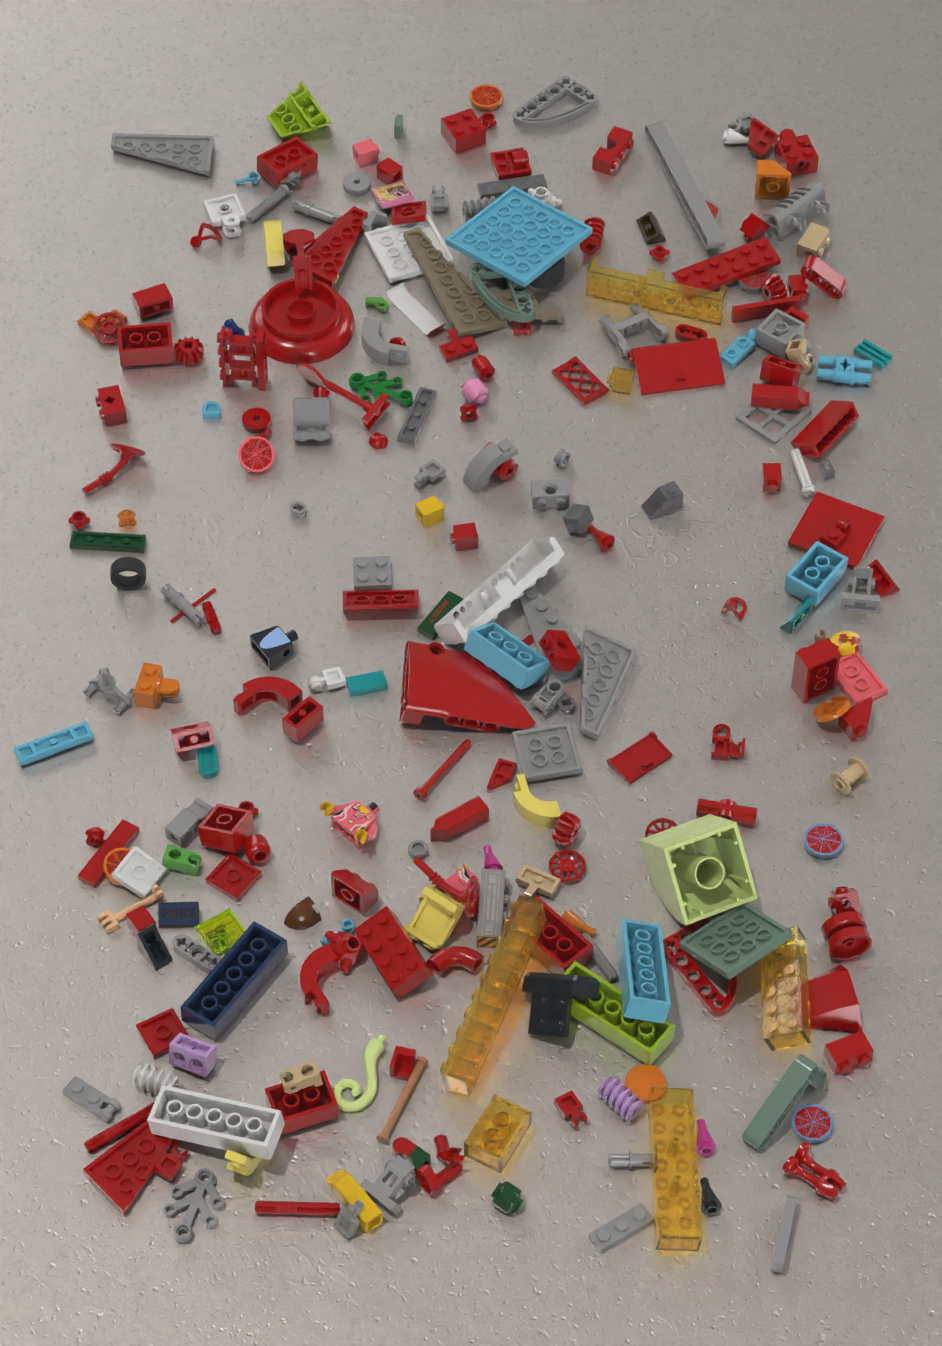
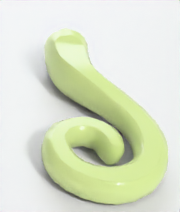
(370, 1056)

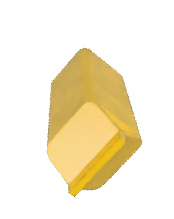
(349, 1191)

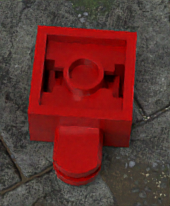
(796, 153)

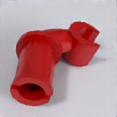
(445, 1153)

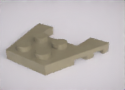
(547, 314)

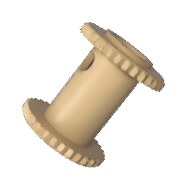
(843, 780)

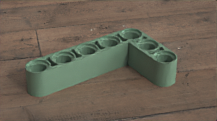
(782, 1100)

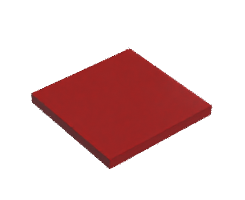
(826, 512)

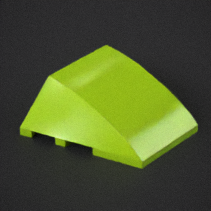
(298, 115)

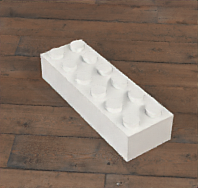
(216, 1122)

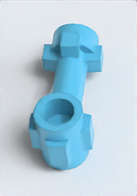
(347, 926)

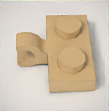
(537, 881)

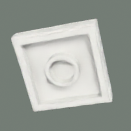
(138, 872)

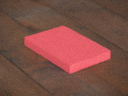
(858, 679)

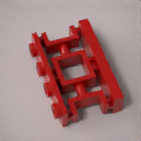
(243, 346)

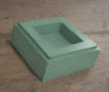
(398, 126)

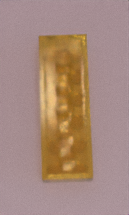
(786, 994)

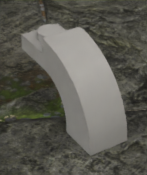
(485, 462)

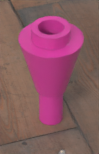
(490, 860)
(704, 1141)

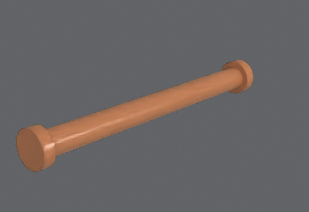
(382, 1137)

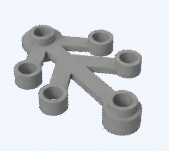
(194, 1202)

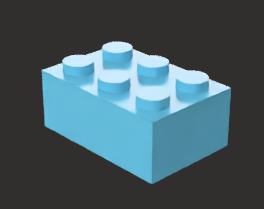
(816, 573)

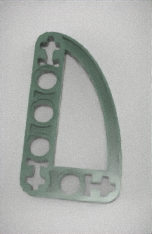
(478, 273)

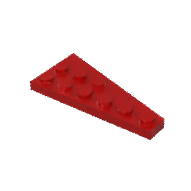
(334, 246)
(128, 1165)

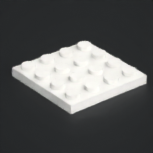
(394, 253)

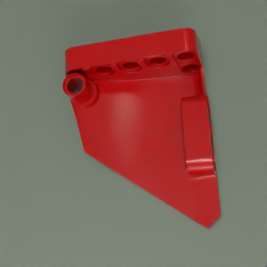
(456, 689)

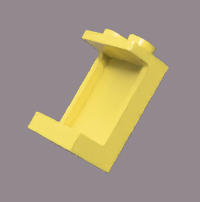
(434, 918)

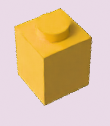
(429, 511)

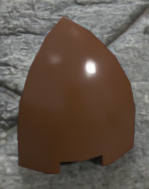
(302, 915)

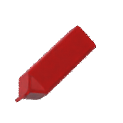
(779, 397)
(459, 820)

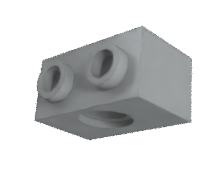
(550, 493)

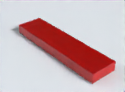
(763, 308)
(119, 838)

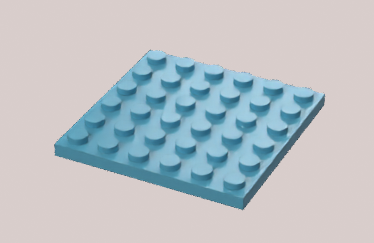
(519, 236)

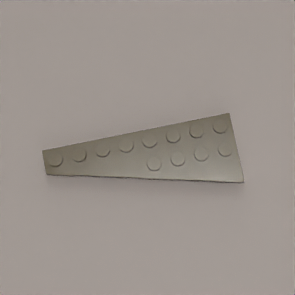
(453, 291)

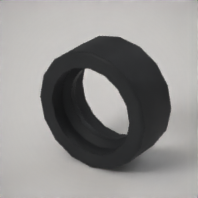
(128, 582)

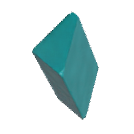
(797, 616)

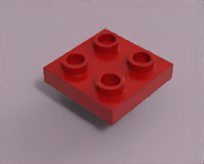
(511, 163)

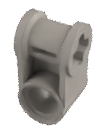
(548, 696)

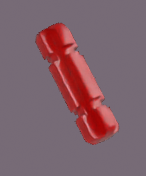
(211, 617)

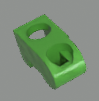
(181, 860)

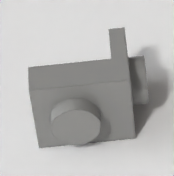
(374, 219)

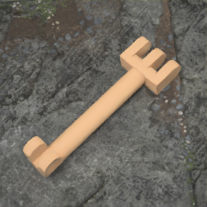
(111, 921)

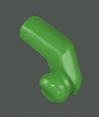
(379, 302)

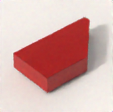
(502, 773)

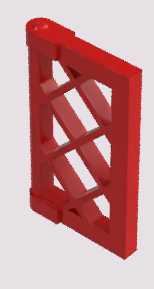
(566, 367)

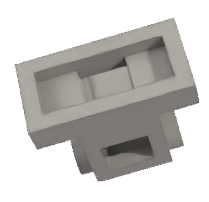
(861, 581)
(401, 1168)

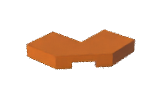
(88, 319)

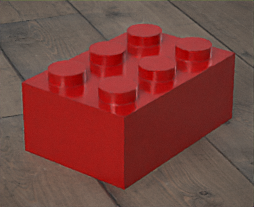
(145, 344)
(815, 670)
(305, 1106)

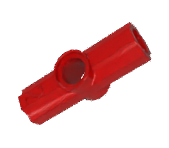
(727, 809)

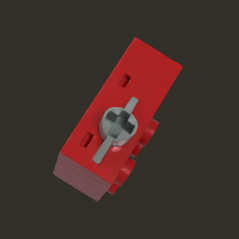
(287, 162)

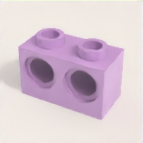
(192, 1054)

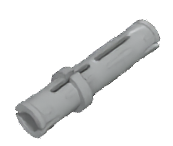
(310, 209)
(177, 599)

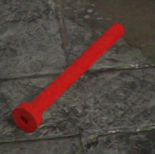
(420, 793)

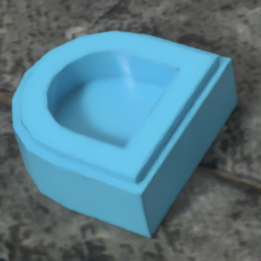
(211, 410)

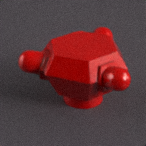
(346, 947)

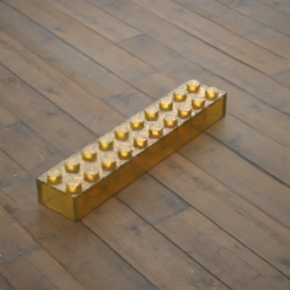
(493, 996)

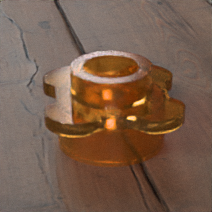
(126, 518)

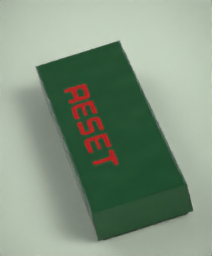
(445, 605)

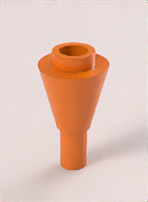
(577, 923)

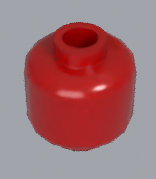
(256, 848)

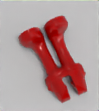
(829, 1180)

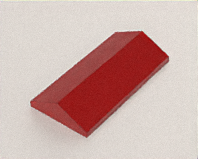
(380, 599)

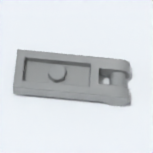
(91, 1099)

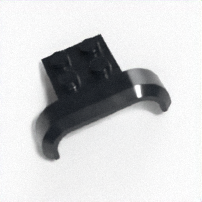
(553, 1000)

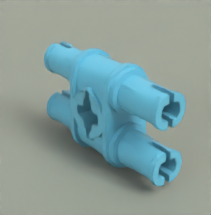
(848, 375)

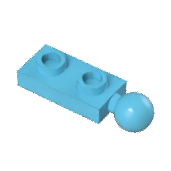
(739, 349)

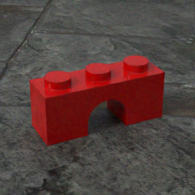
(618, 144)

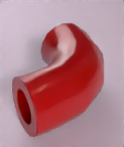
(455, 956)

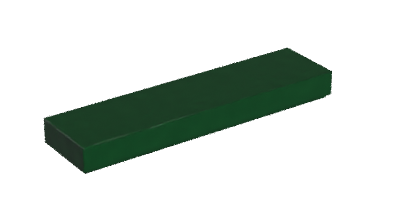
(108, 541)

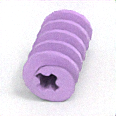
(620, 1099)

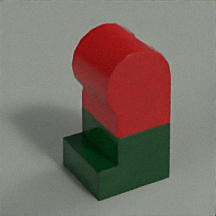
(410, 1151)

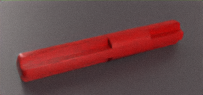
(118, 1129)
(297, 1208)

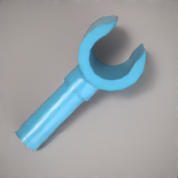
(252, 176)

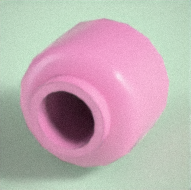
(474, 390)

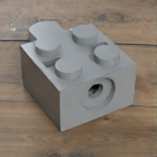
(778, 331)

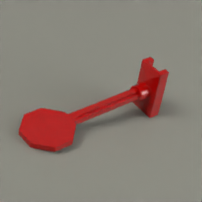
(301, 262)
(373, 411)

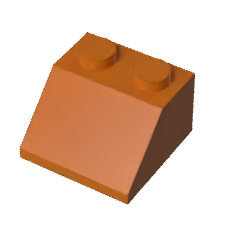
(771, 180)

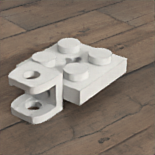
(227, 219)

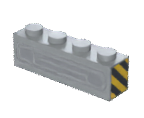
(491, 906)

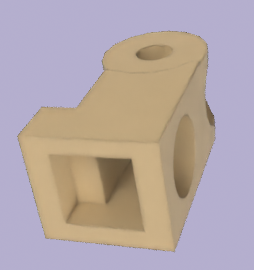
(798, 353)
(301, 1077)

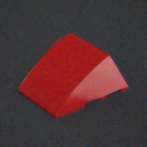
(834, 1001)

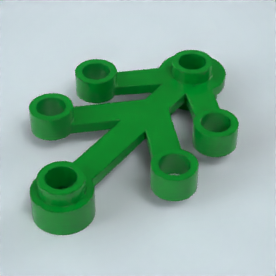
(361, 382)

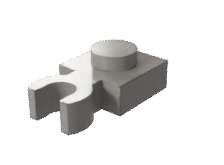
(741, 124)
(439, 199)

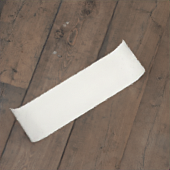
(413, 309)

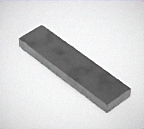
(499, 187)
(416, 416)

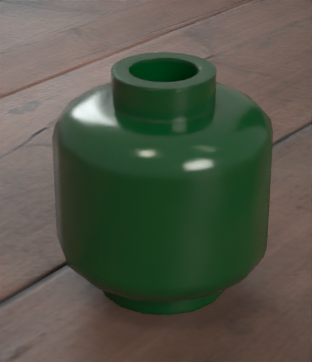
(507, 1197)

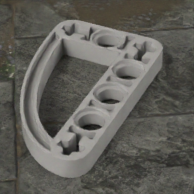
(587, 100)

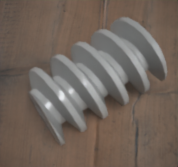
(473, 208)

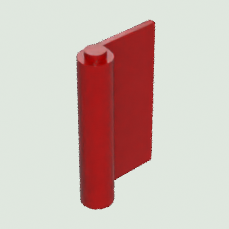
(677, 366)

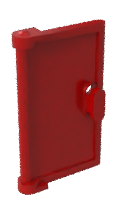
(646, 752)

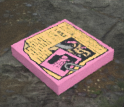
(392, 195)

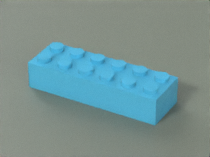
(642, 971)

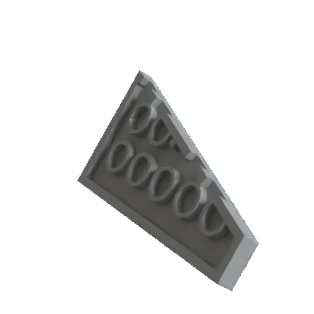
(180, 151)

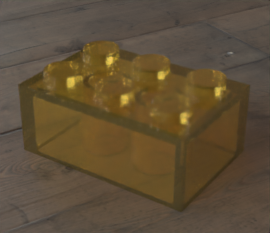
(497, 1133)

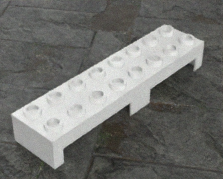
(490, 600)

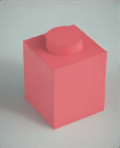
(365, 152)

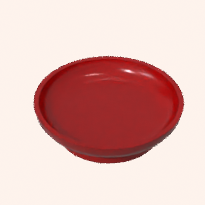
(303, 323)

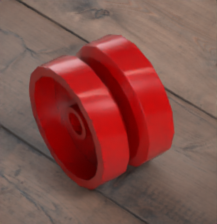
(846, 935)

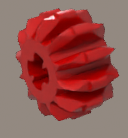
(773, 287)
(188, 350)
(566, 829)

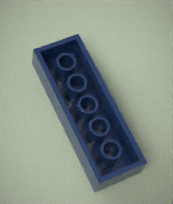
(234, 980)

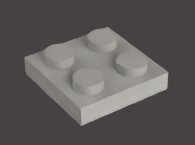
(372, 573)

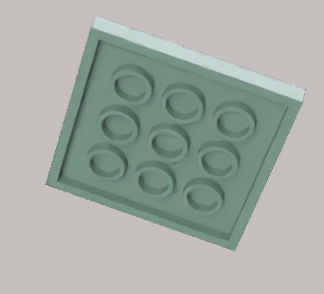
(735, 940)

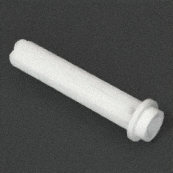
(807, 487)

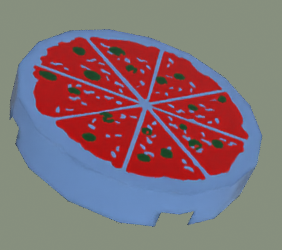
(823, 841)
(812, 1123)

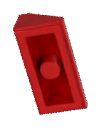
(883, 582)

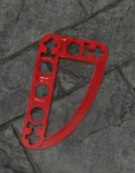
(691, 967)

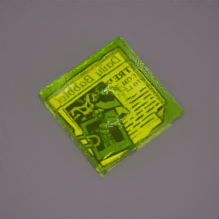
(220, 932)

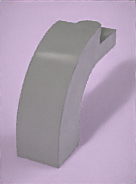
(378, 348)

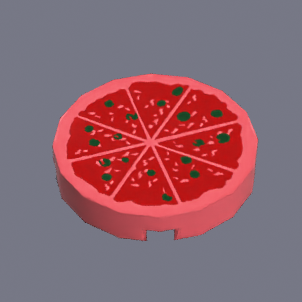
(256, 454)

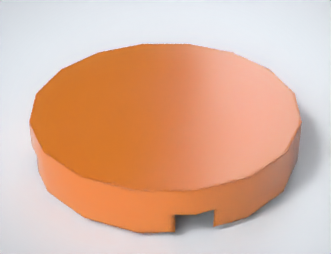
(832, 710)
(642, 1078)

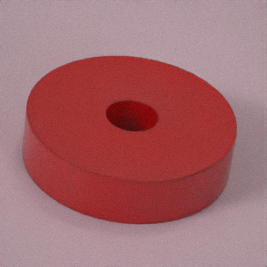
(249, 420)

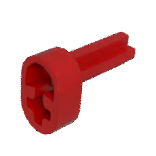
(432, 1182)

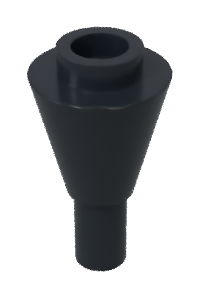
(709, 1202)

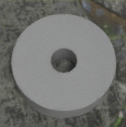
(356, 183)

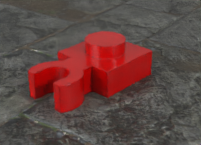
(570, 1106)
(169, 1164)

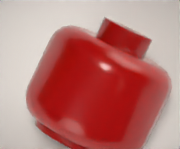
(378, 441)

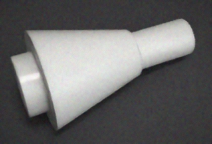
(733, 137)

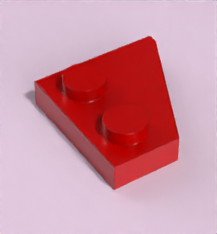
(760, 138)

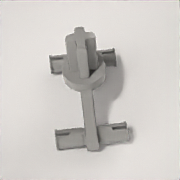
(108, 684)

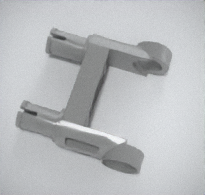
(639, 322)

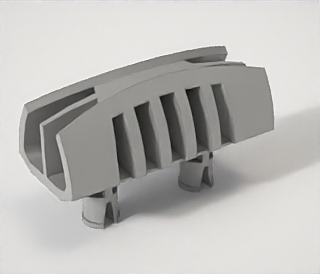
(796, 209)

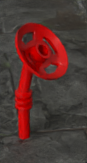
(126, 454)
(468, 896)

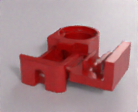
(724, 746)

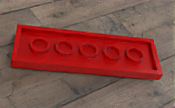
(729, 266)

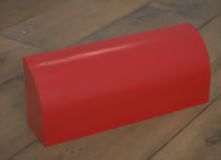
(825, 428)

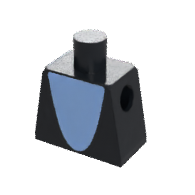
(273, 645)

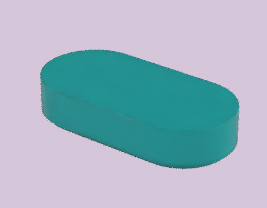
(207, 762)

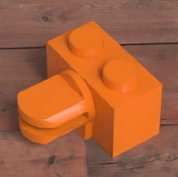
(153, 685)

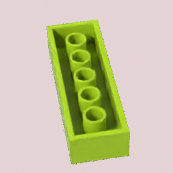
(605, 1016)

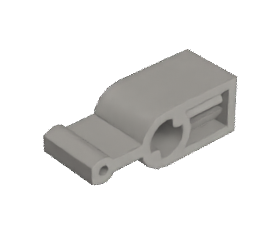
(187, 822)

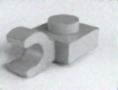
(430, 471)
(347, 1219)

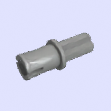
(630, 1160)

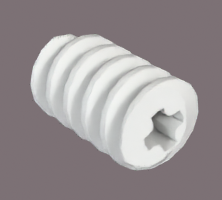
(152, 1081)

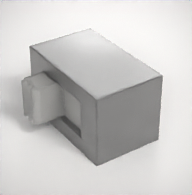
(826, 469)

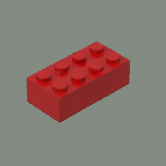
(560, 943)
(393, 952)

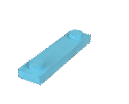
(53, 743)

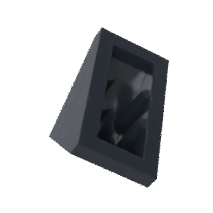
(153, 947)

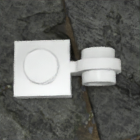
(331, 678)

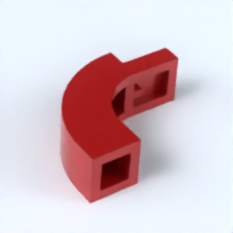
(268, 689)
(315, 967)

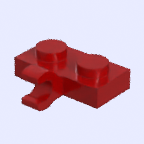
(456, 347)

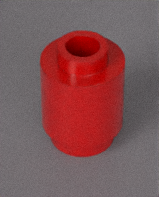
(483, 367)

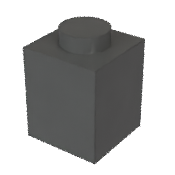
(578, 518)

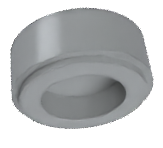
(418, 848)

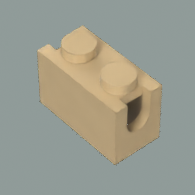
(813, 241)

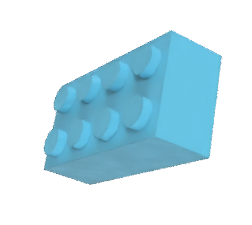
(507, 655)

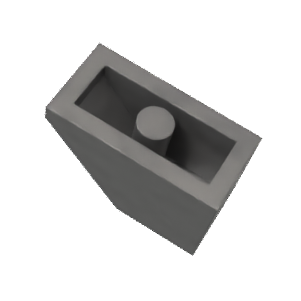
(663, 500)

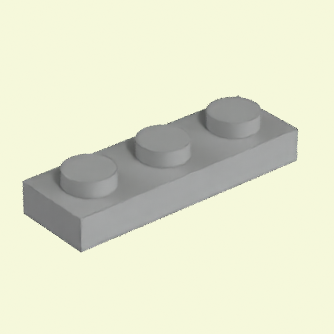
(621, 1228)

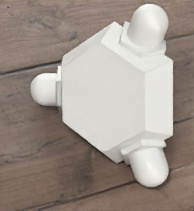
(546, 196)

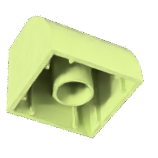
(699, 868)

